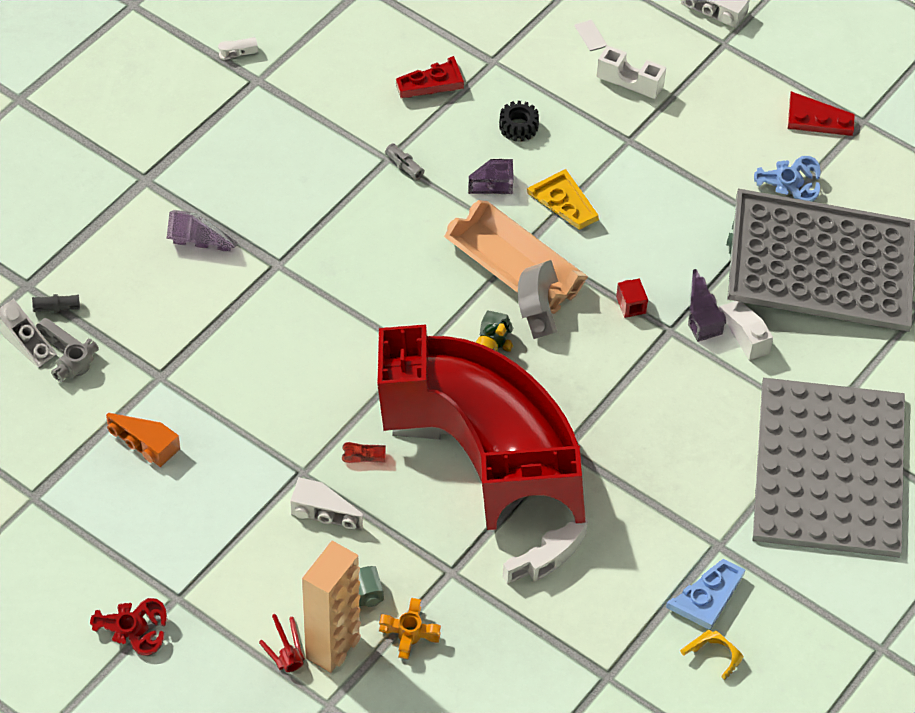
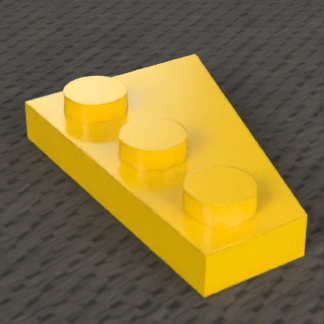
(565, 199)

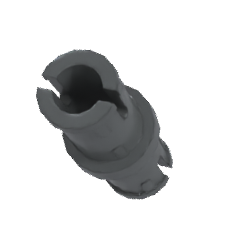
(55, 303)

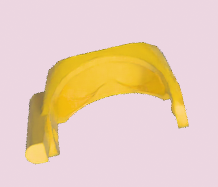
(715, 637)

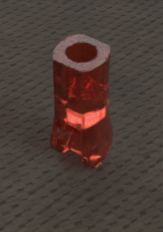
(363, 453)

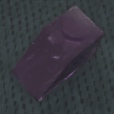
(492, 178)

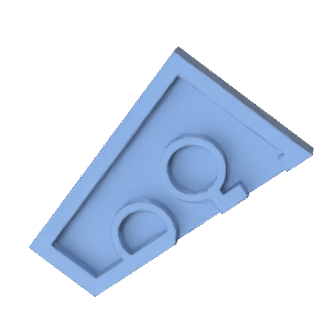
(708, 595)

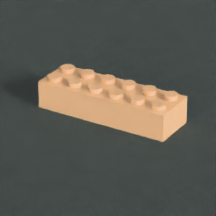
(331, 606)

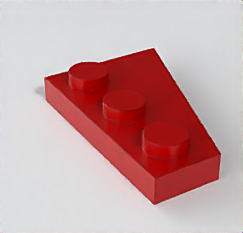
(434, 80)
(817, 116)

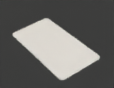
(590, 35)

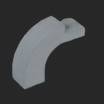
(533, 298)

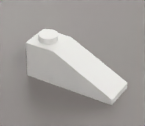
(748, 329)

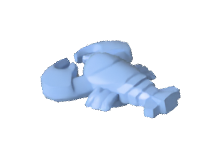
(790, 179)

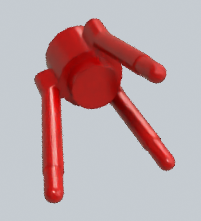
(290, 657)

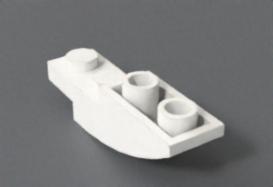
(554, 551)

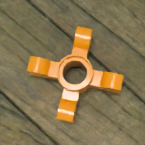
(409, 637)

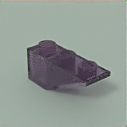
(193, 228)
(704, 315)

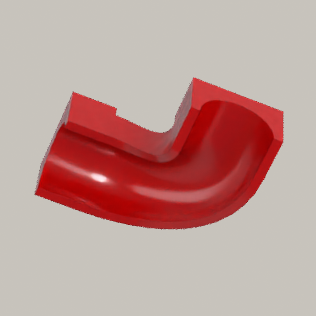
(490, 407)

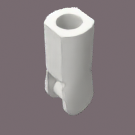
(242, 47)

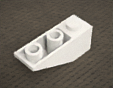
(726, 11)
(24, 335)
(319, 502)

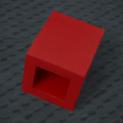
(632, 298)

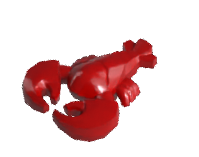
(134, 625)

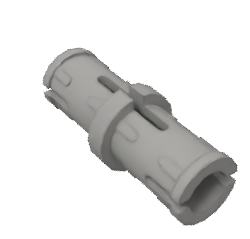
(413, 169)

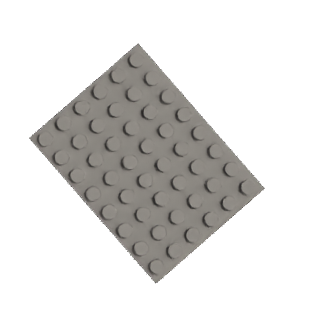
(822, 260)
(830, 467)

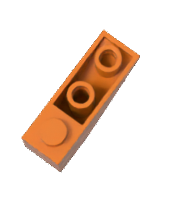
(148, 437)

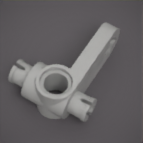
(76, 355)

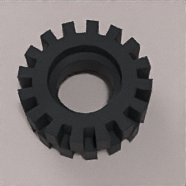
(519, 130)

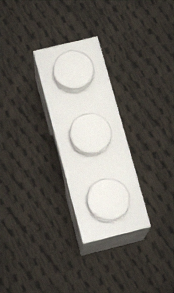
(615, 69)

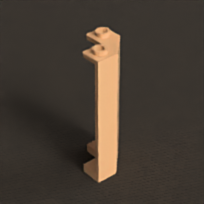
(509, 249)

